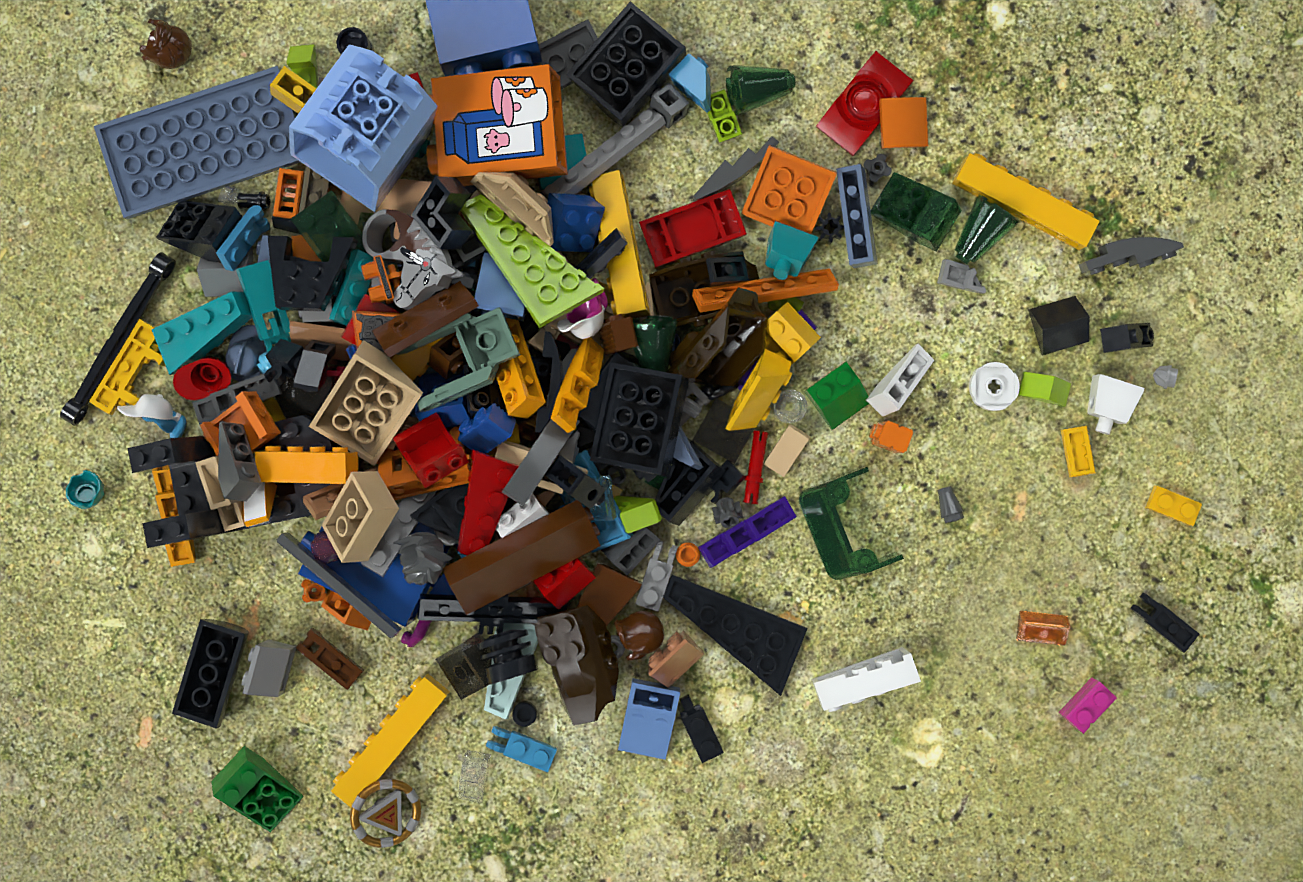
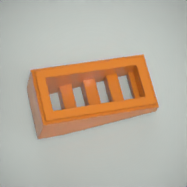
(283, 175)

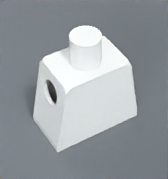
(1112, 401)

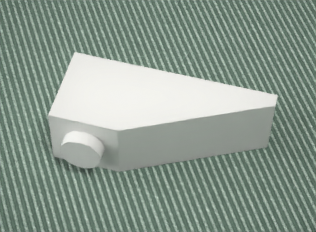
(900, 381)

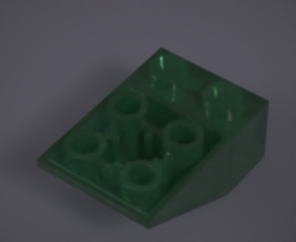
(916, 211)

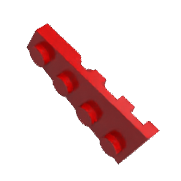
(484, 500)

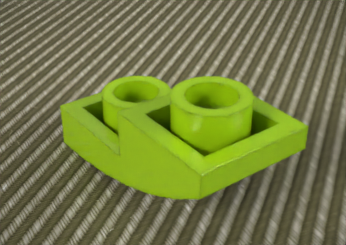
(722, 117)

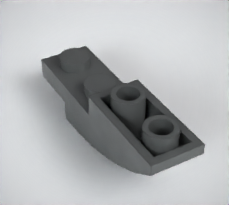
(1131, 251)

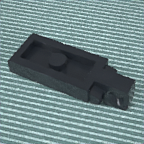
(700, 730)

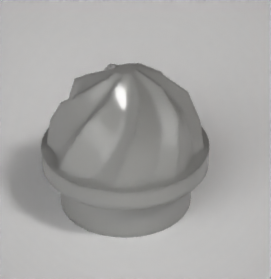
(1165, 376)

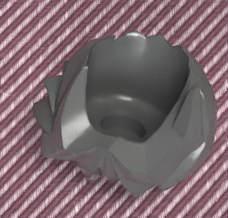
(422, 557)

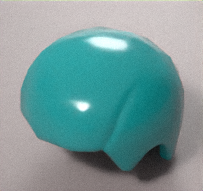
(85, 490)

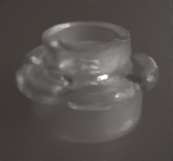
(228, 196)

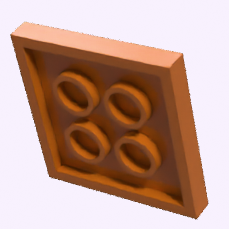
(788, 190)

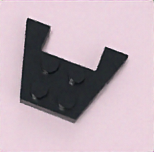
(306, 283)

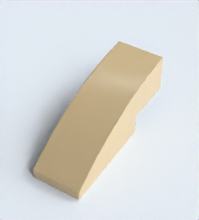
(229, 510)

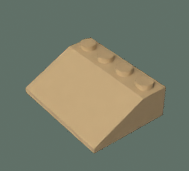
(367, 404)

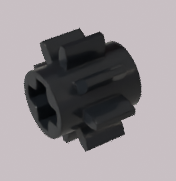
(834, 223)

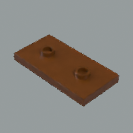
(425, 318)

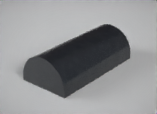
(210, 672)

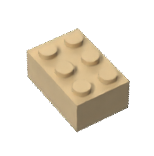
(360, 516)

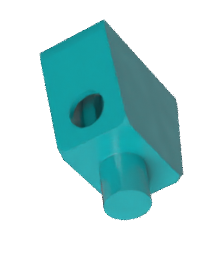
(788, 250)

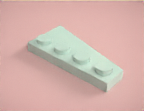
(502, 695)

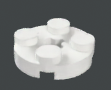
(1004, 377)

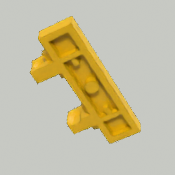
(117, 383)

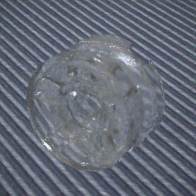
(797, 413)

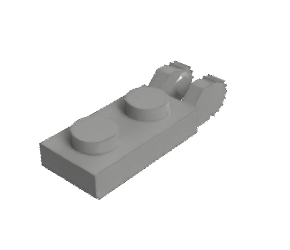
(656, 579)

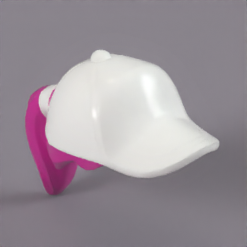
(586, 318)

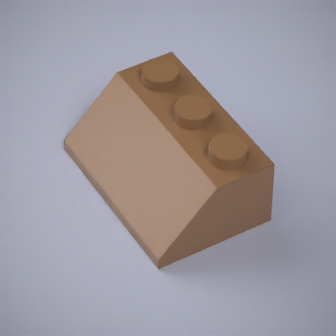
(303, 333)

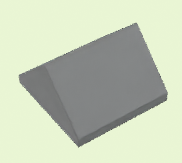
(217, 280)

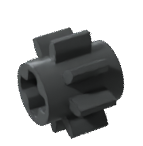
(727, 512)

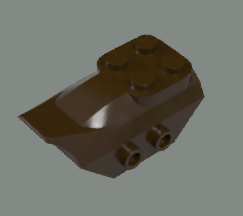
(674, 288)
(725, 345)
(580, 660)

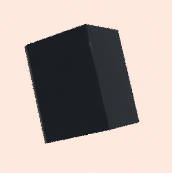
(1060, 325)

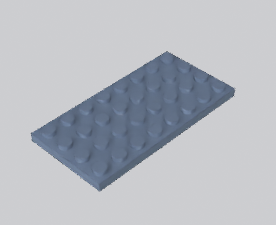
(197, 143)

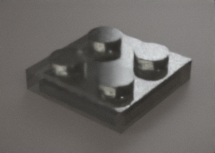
(717, 438)

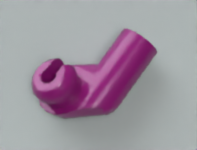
(418, 634)

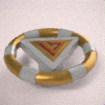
(385, 813)

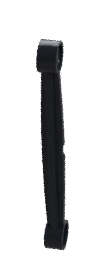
(159, 270)

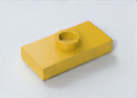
(1078, 451)

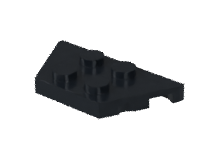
(444, 511)

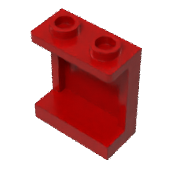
(430, 450)

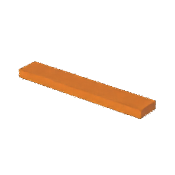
(768, 289)

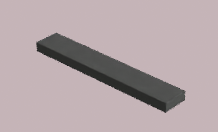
(339, 585)

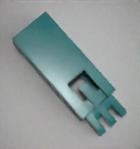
(259, 294)

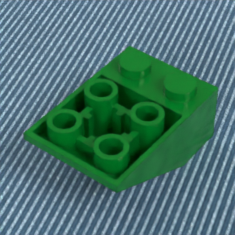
(255, 789)

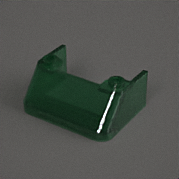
(829, 534)

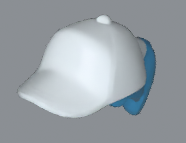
(157, 410)

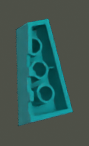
(200, 330)

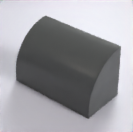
(630, 552)

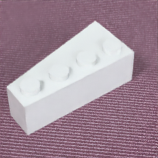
(866, 679)

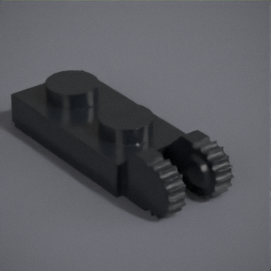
(1167, 624)

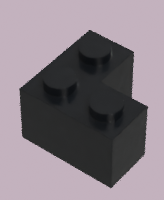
(439, 213)

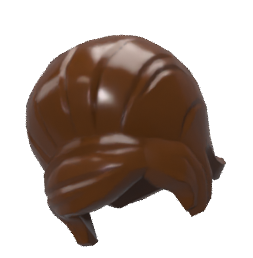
(166, 45)
(640, 633)

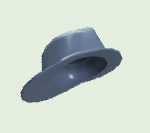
(244, 353)

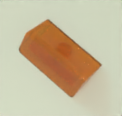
(1042, 628)

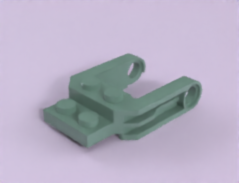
(485, 345)

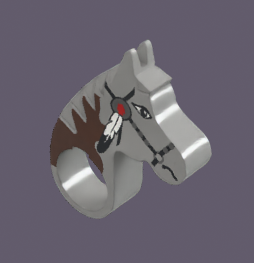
(424, 264)

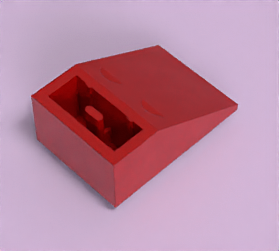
(565, 582)

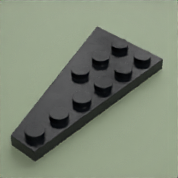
(749, 634)

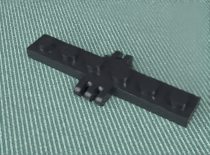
(594, 263)
(503, 610)

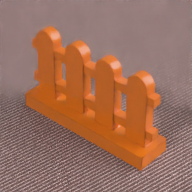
(405, 482)

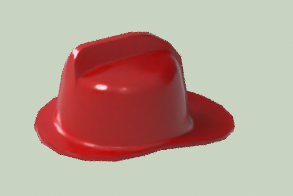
(202, 378)

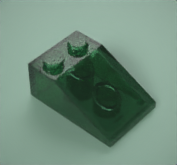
(324, 221)

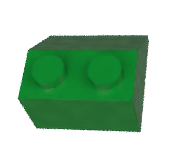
(838, 395)

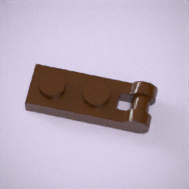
(330, 659)

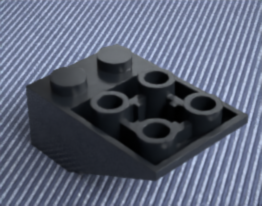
(199, 228)

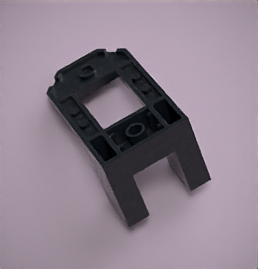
(194, 516)

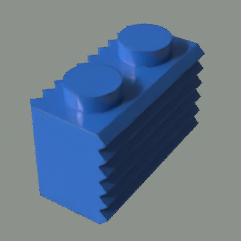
(486, 429)

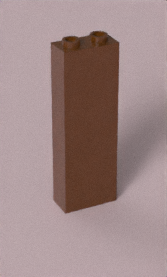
(522, 556)

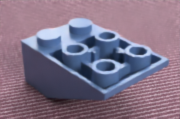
(649, 718)

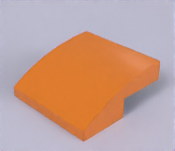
(903, 122)

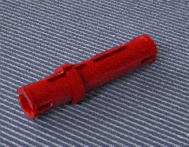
(755, 467)

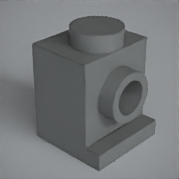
(669, 104)

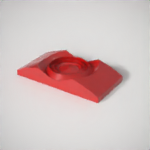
(857, 108)
(692, 228)

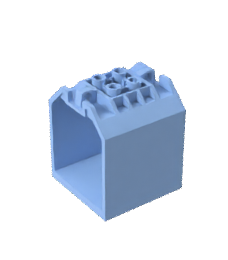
(362, 126)

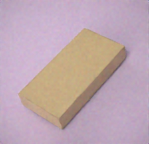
(786, 450)

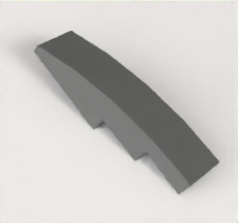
(728, 175)
(218, 402)
(537, 462)

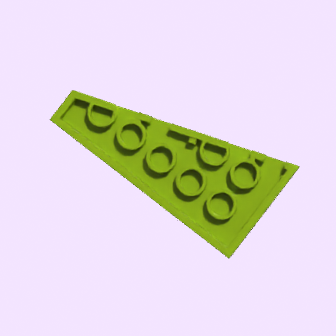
(532, 268)

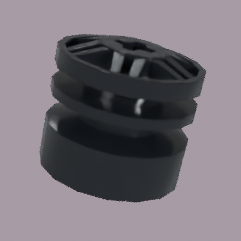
(507, 656)

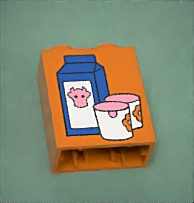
(498, 124)

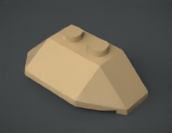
(518, 202)

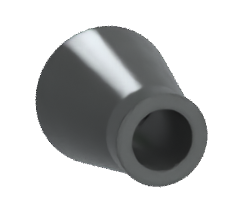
(949, 505)

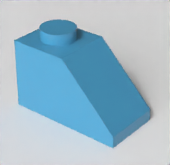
(693, 80)

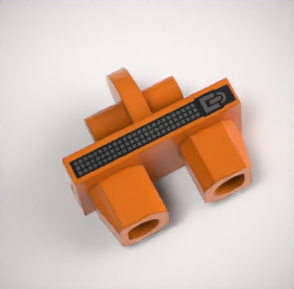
(383, 291)

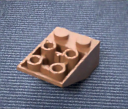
(674, 659)

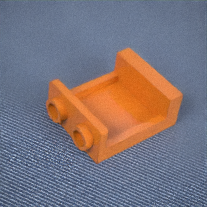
(251, 414)

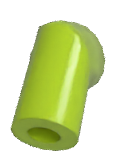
(794, 302)

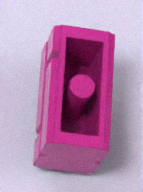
(1087, 705)

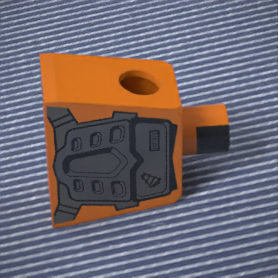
(367, 321)

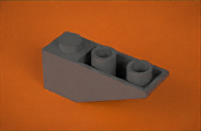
(236, 463)

